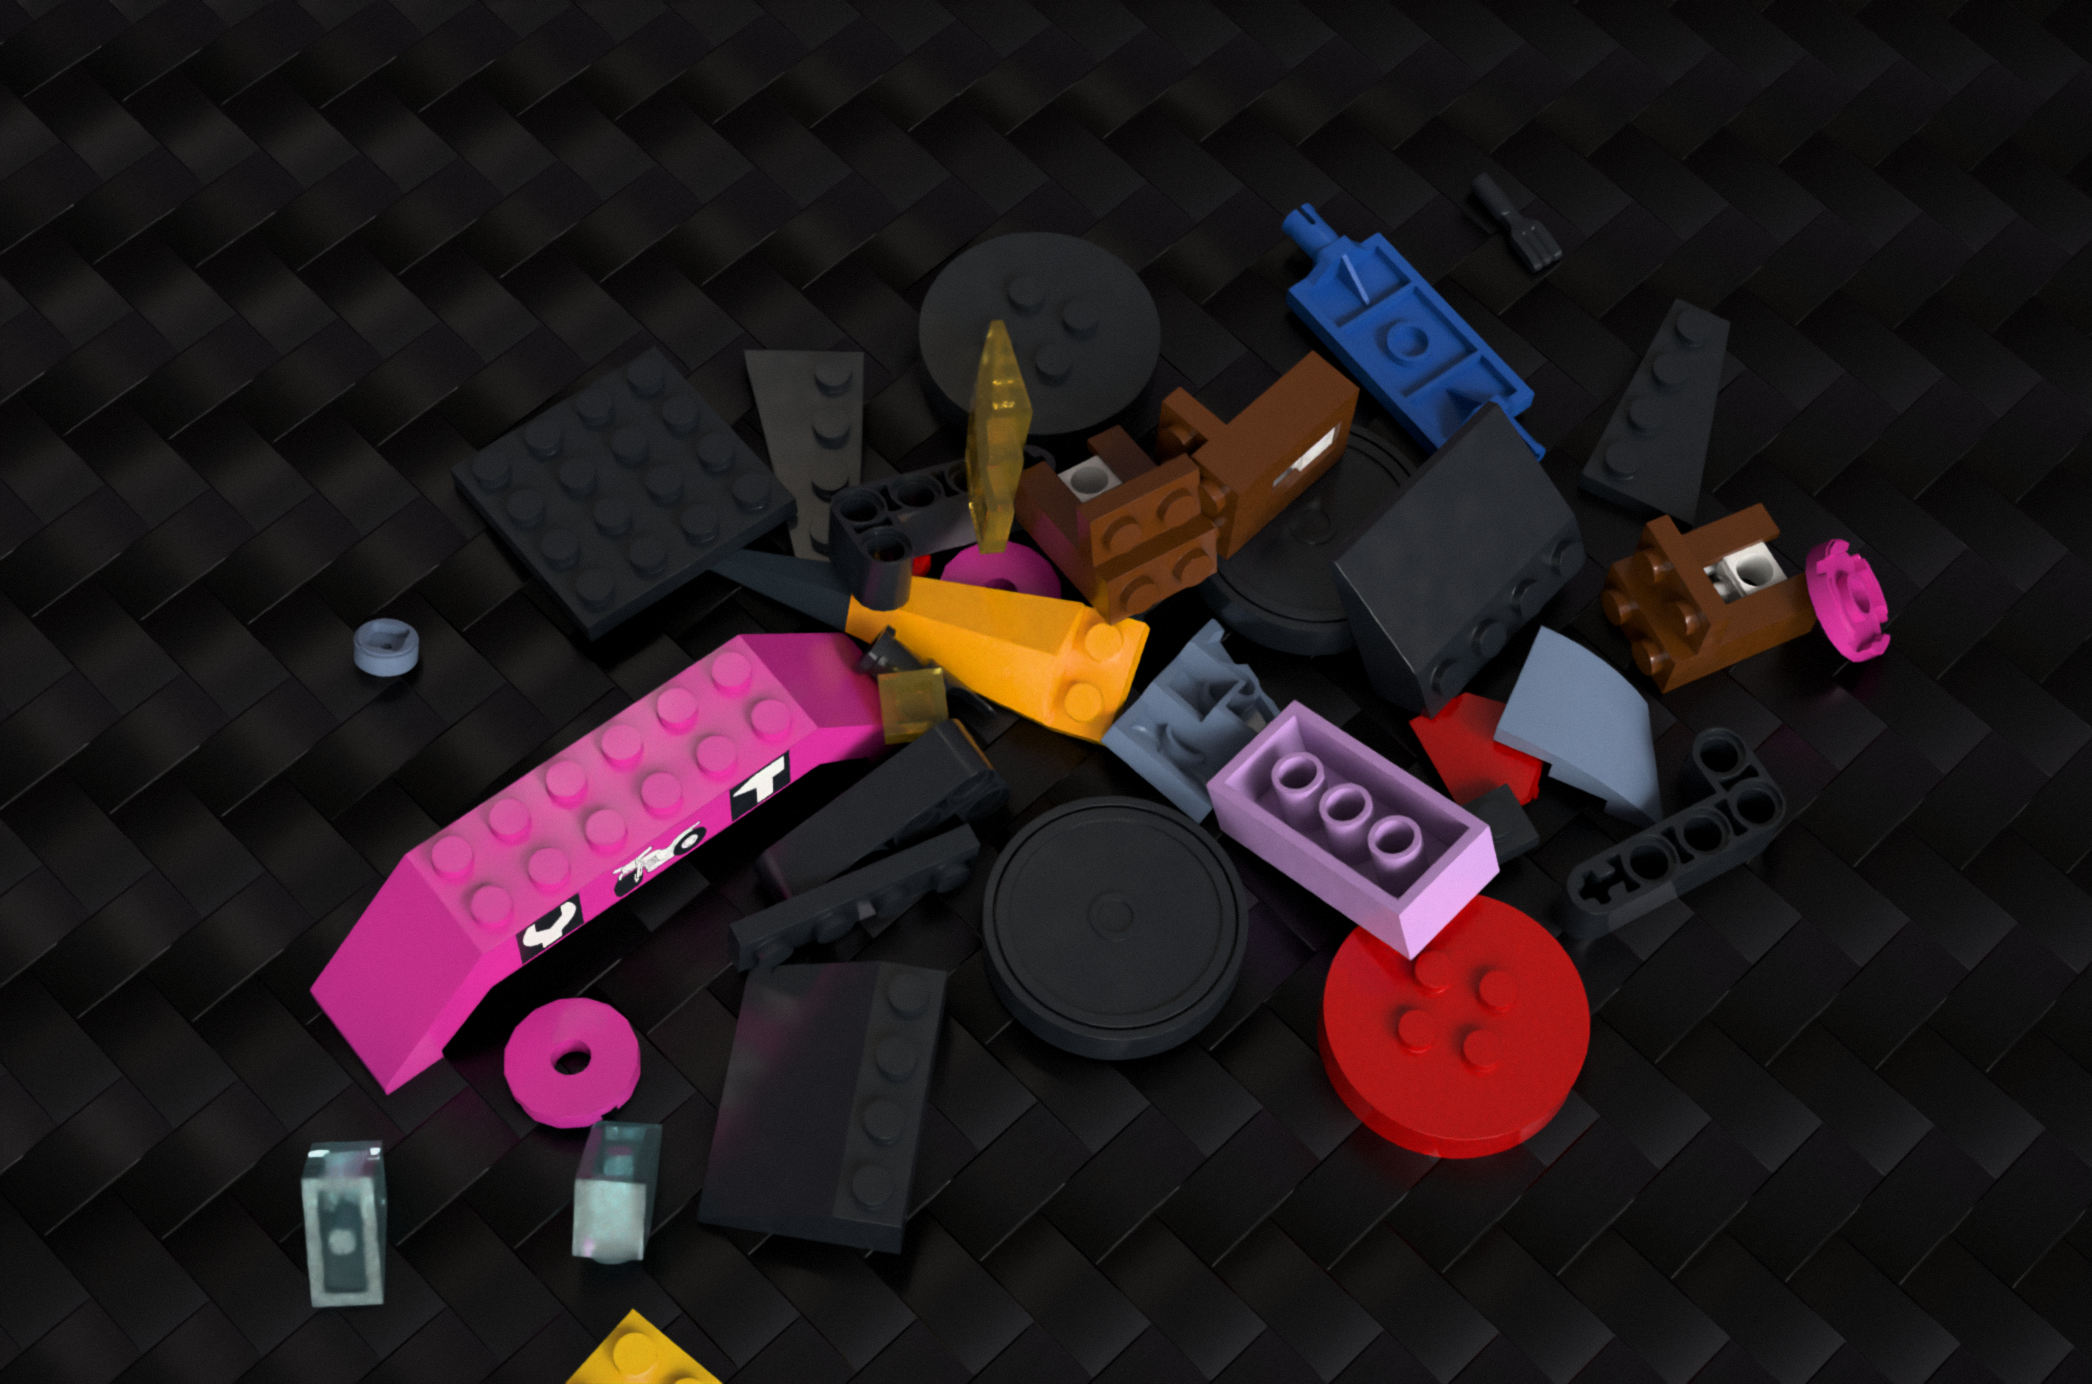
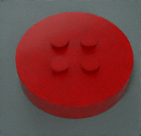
(1461, 1041)

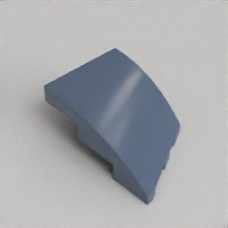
(1192, 722)
(1587, 725)

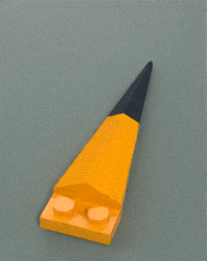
(1013, 648)

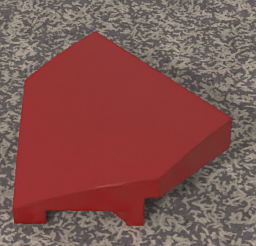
(1468, 757)

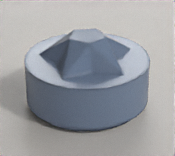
(386, 647)

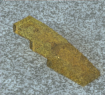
(996, 440)

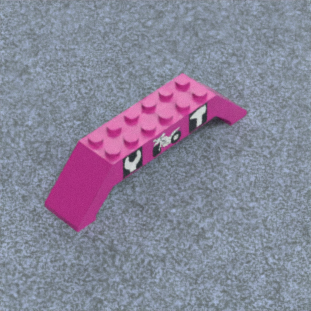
(589, 834)

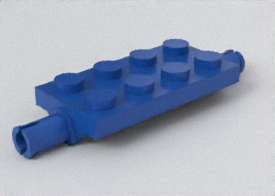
(1399, 335)

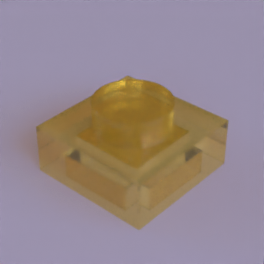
(911, 703)

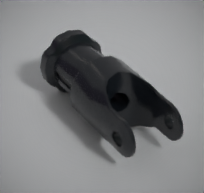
(890, 655)

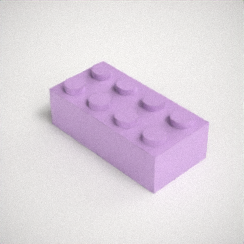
(1354, 829)

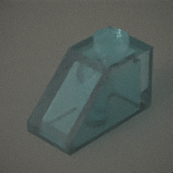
(616, 1191)
(345, 1222)

